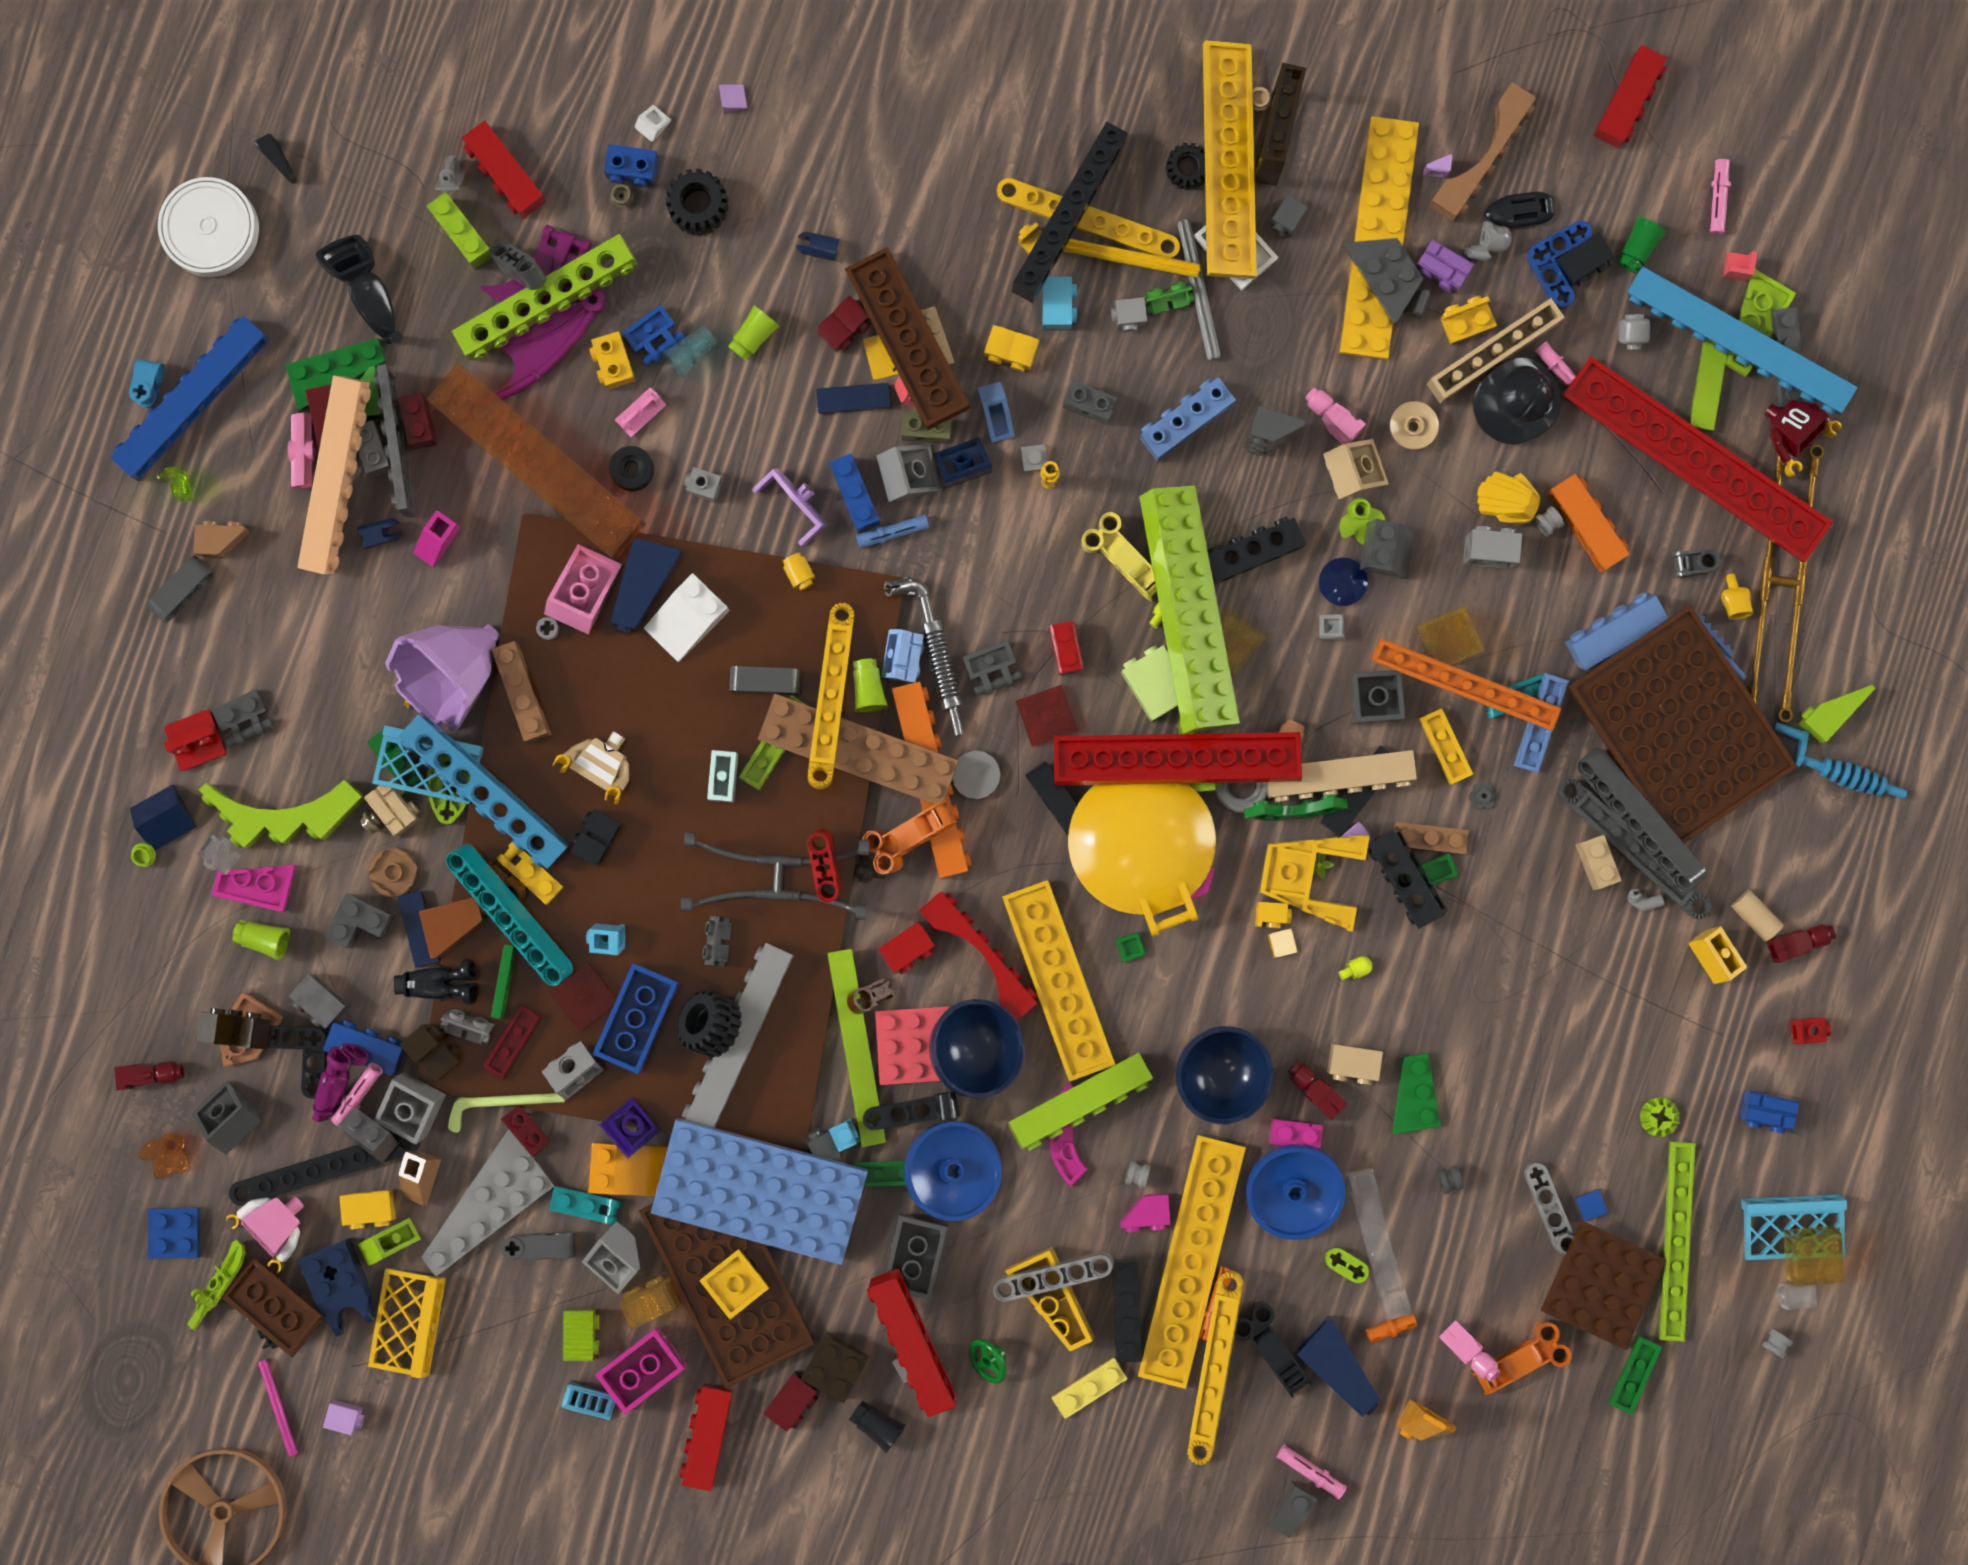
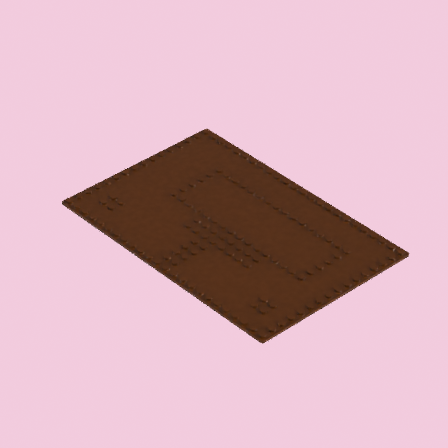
(670, 726)

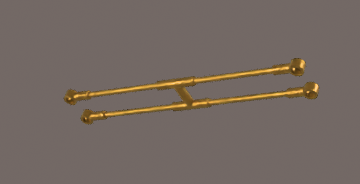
(1797, 583)

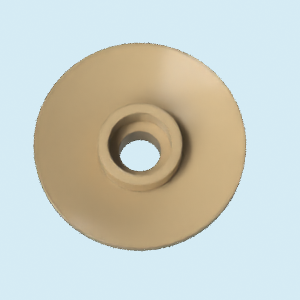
(1419, 414)

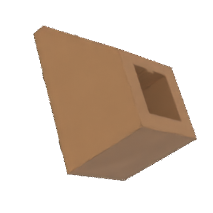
(216, 539)
(418, 1176)

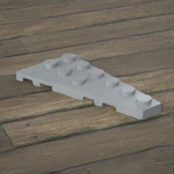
(497, 1194)

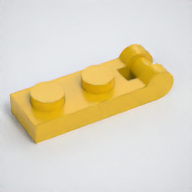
(530, 874)

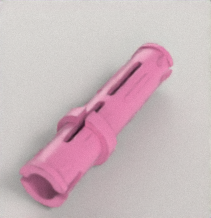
(1720, 195)
(357, 1093)
(1306, 1468)

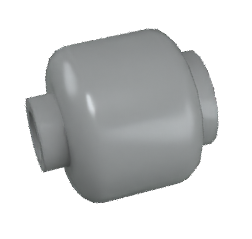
(1634, 331)

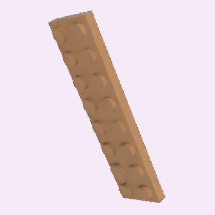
(862, 751)

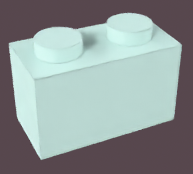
(723, 776)

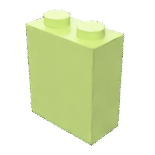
(1152, 682)

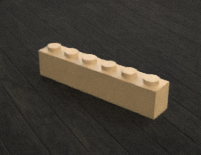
(1495, 350)
(1348, 774)

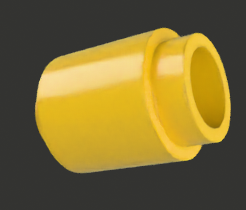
(798, 571)

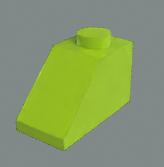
(389, 1242)

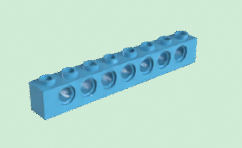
(480, 776)

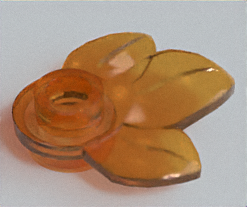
(165, 1158)

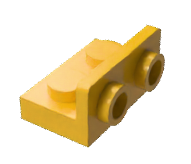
(1468, 319)

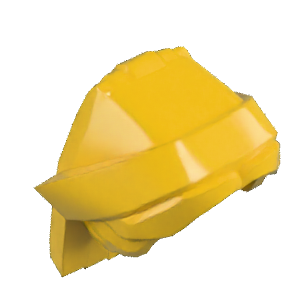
(1508, 498)

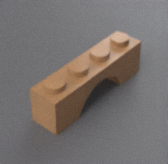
(520, 692)

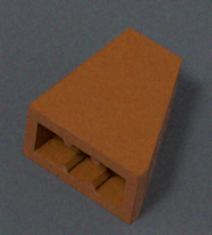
(450, 924)

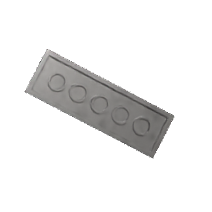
(396, 449)

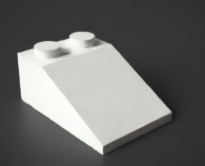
(686, 618)

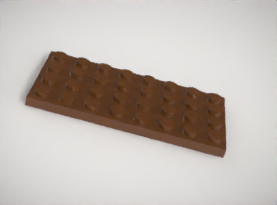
(756, 1336)

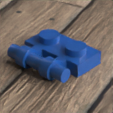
(650, 328)

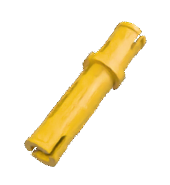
(1046, 473)

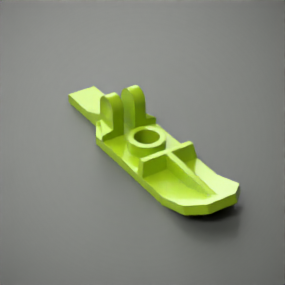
(208, 1298)

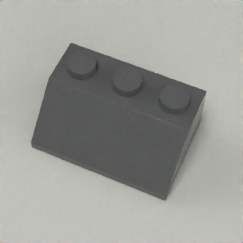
(1271, 431)

